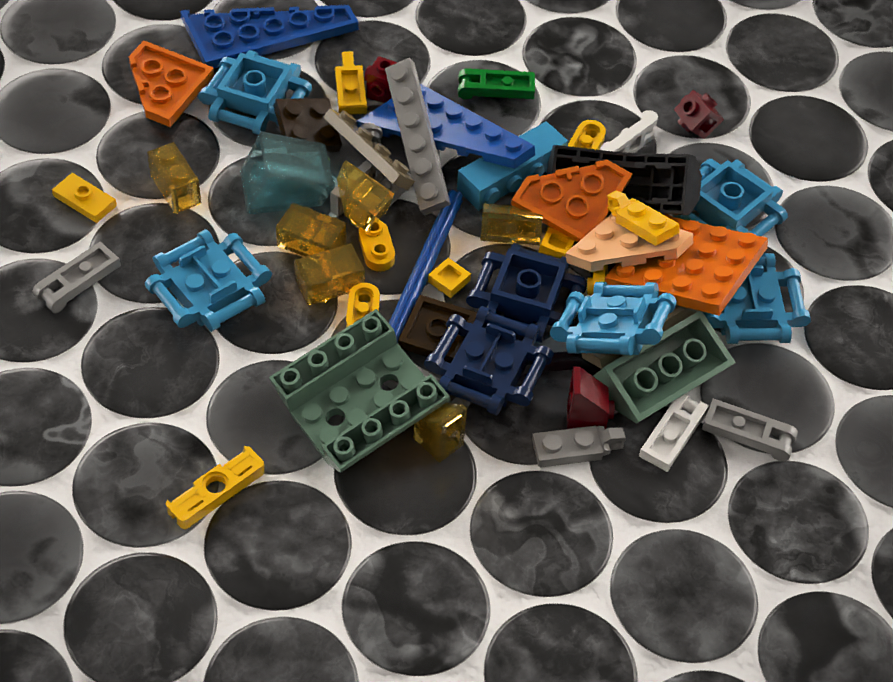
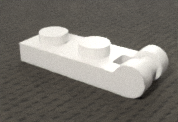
(635, 137)
(673, 432)

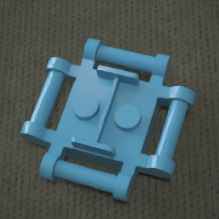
(251, 87)
(735, 197)
(207, 281)
(758, 306)
(614, 319)

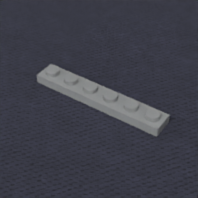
(417, 137)

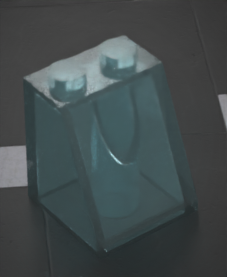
(285, 172)

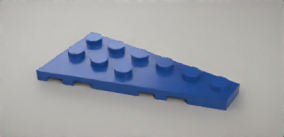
(263, 29)
(459, 130)

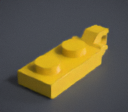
(350, 86)
(641, 218)

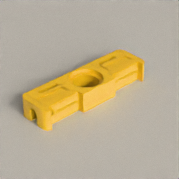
(199, 502)

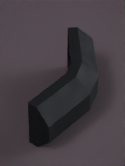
(658, 180)

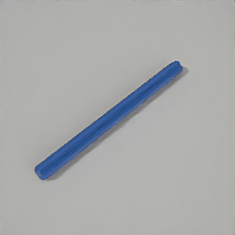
(425, 263)

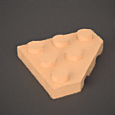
(614, 244)

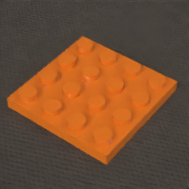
(705, 273)

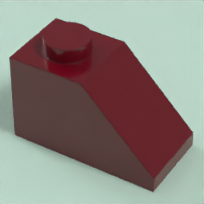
(588, 401)

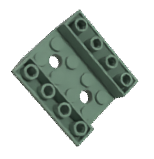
(346, 380)

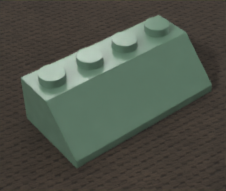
(665, 371)

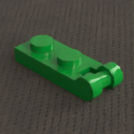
(496, 84)

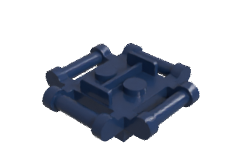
(525, 286)
(489, 360)

